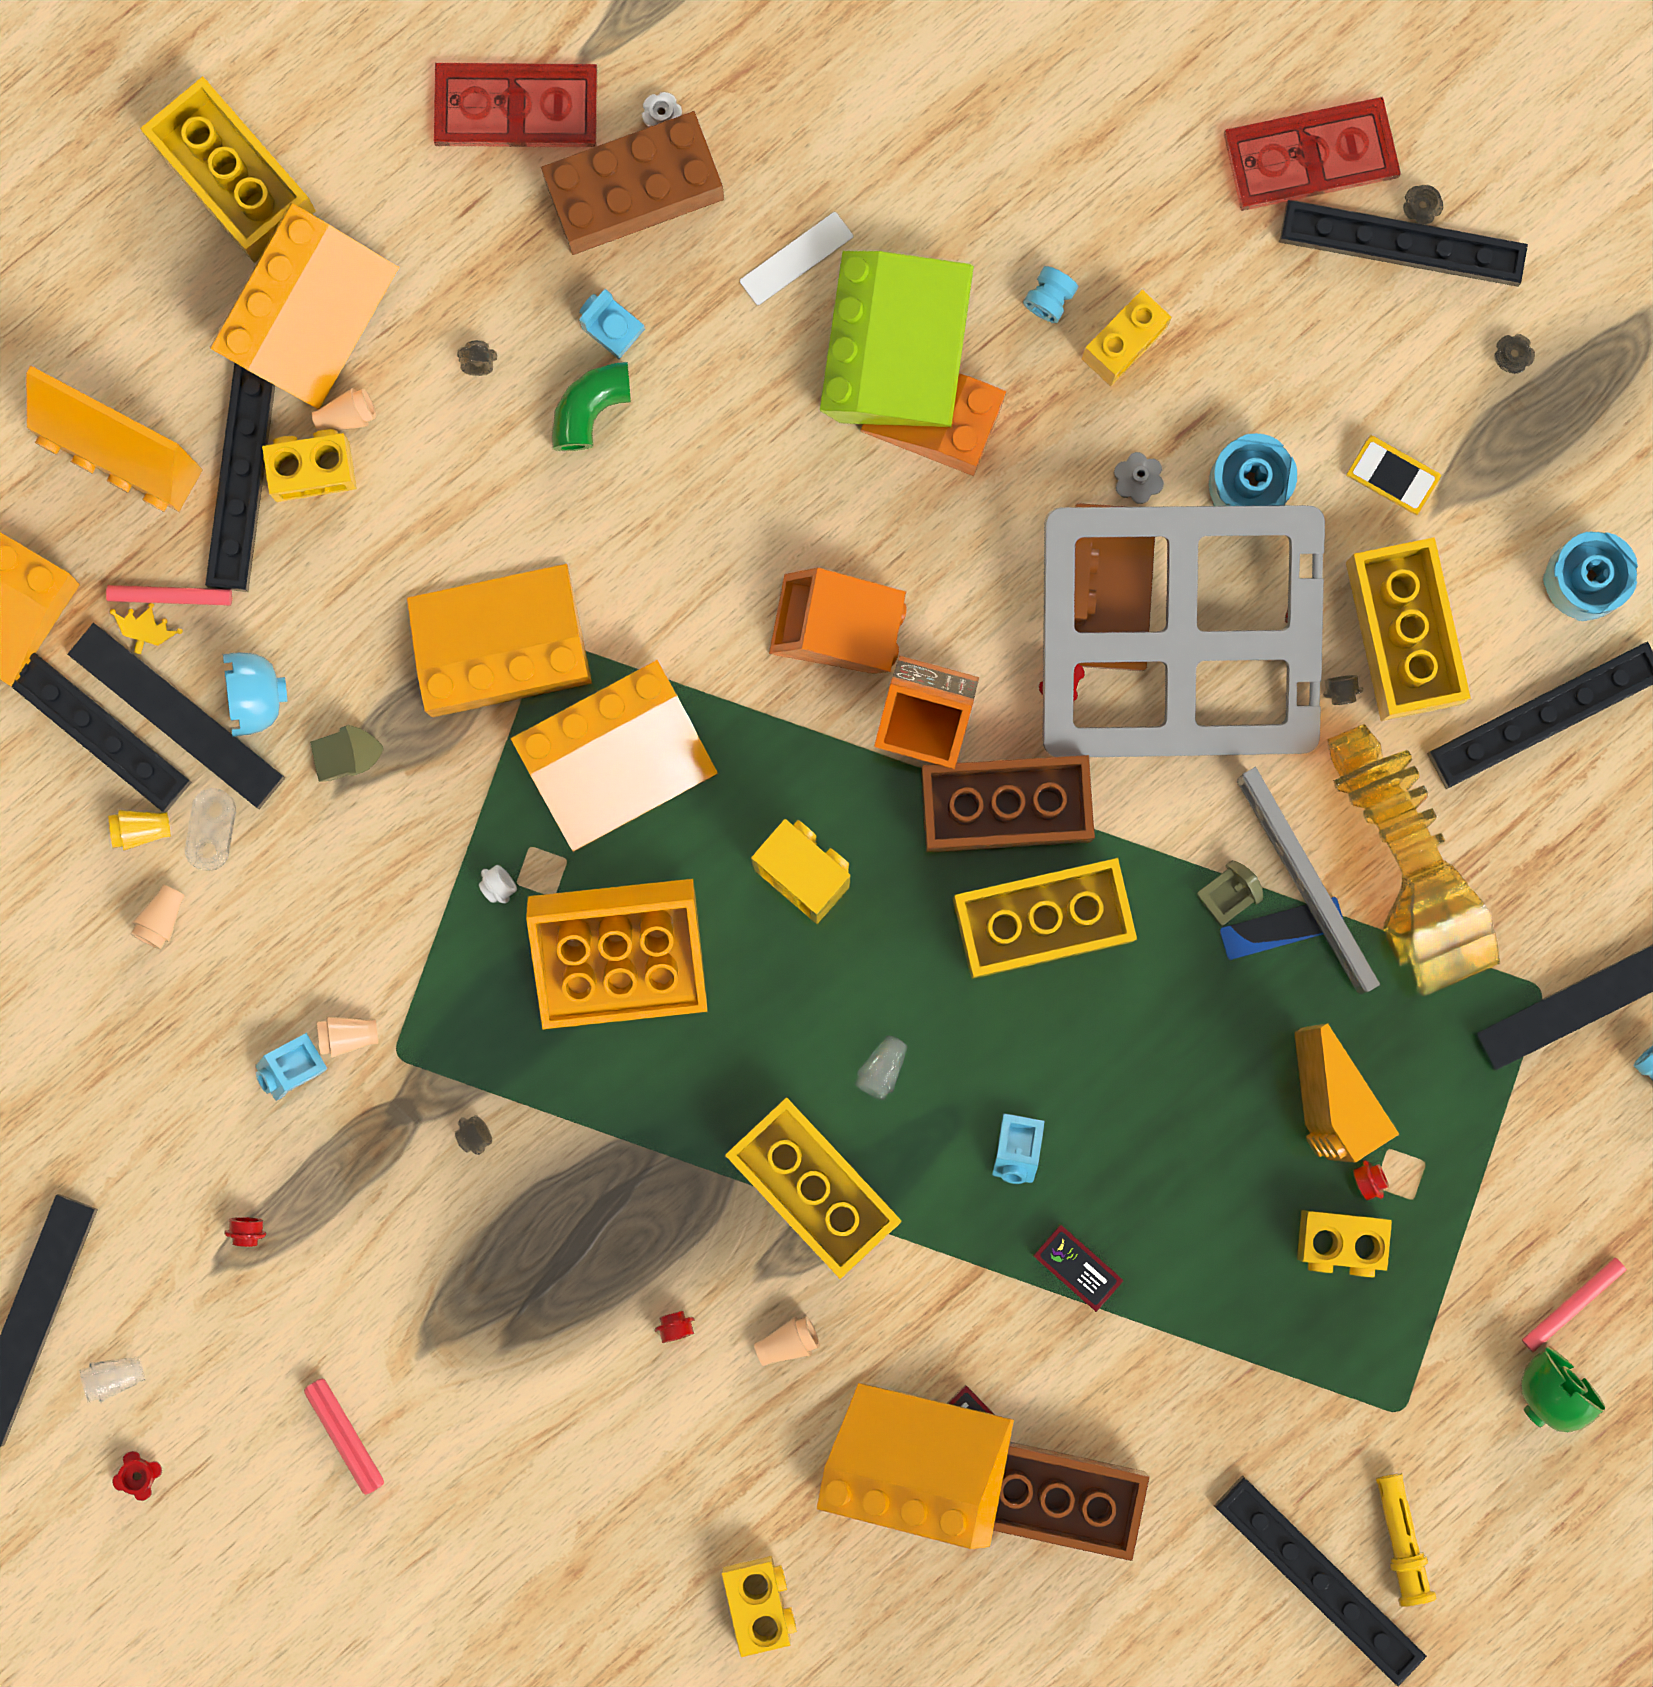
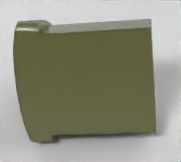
(345, 753)
(1231, 892)

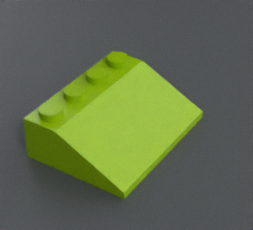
(896, 339)

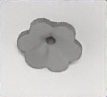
(1136, 487)

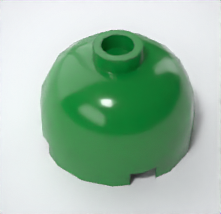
(1557, 1394)

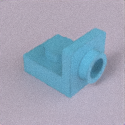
(609, 323)
(289, 1067)
(1018, 1149)

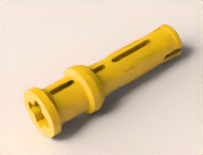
(1407, 1559)

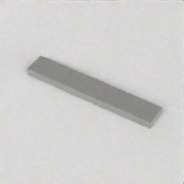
(1307, 881)

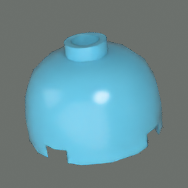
(253, 692)

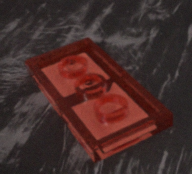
(515, 105)
(1312, 153)

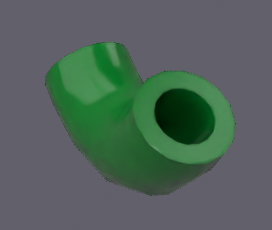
(583, 403)

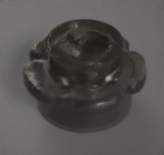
(1433, 202)
(476, 358)
(1510, 363)
(1342, 689)
(473, 1135)

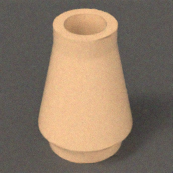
(346, 412)
(158, 918)
(345, 1035)
(788, 1342)

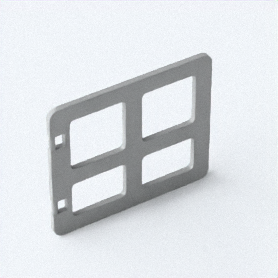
(1181, 643)

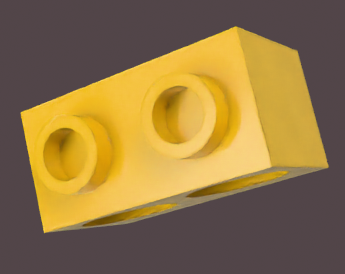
(1126, 337)
(309, 478)
(1344, 1232)
(748, 1607)

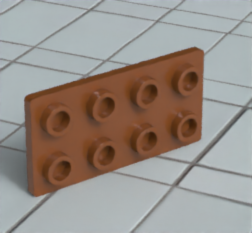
(1113, 587)

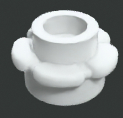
(654, 103)
(497, 884)

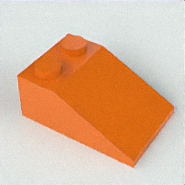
(955, 446)

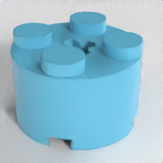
(1255, 454)
(1615, 579)

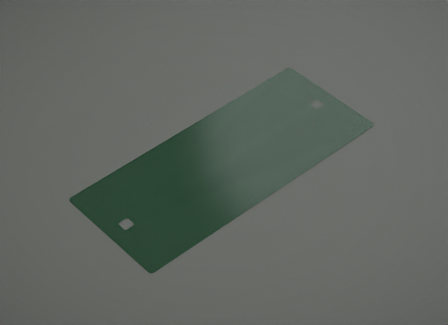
(1149, 1060)

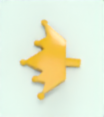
(144, 628)

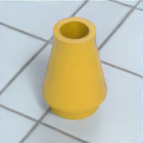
(137, 828)

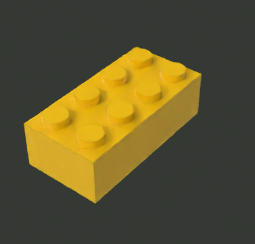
(225, 166)
(1407, 629)
(802, 870)
(1044, 918)
(813, 1188)

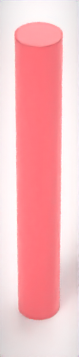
(169, 595)
(1574, 1305)

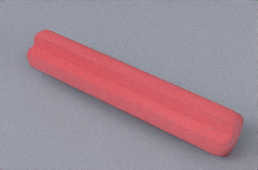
(344, 1436)

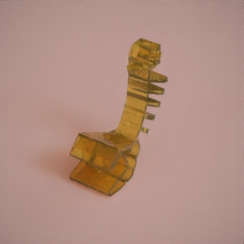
(1436, 915)

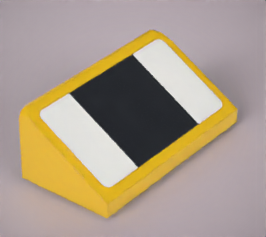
(1393, 475)

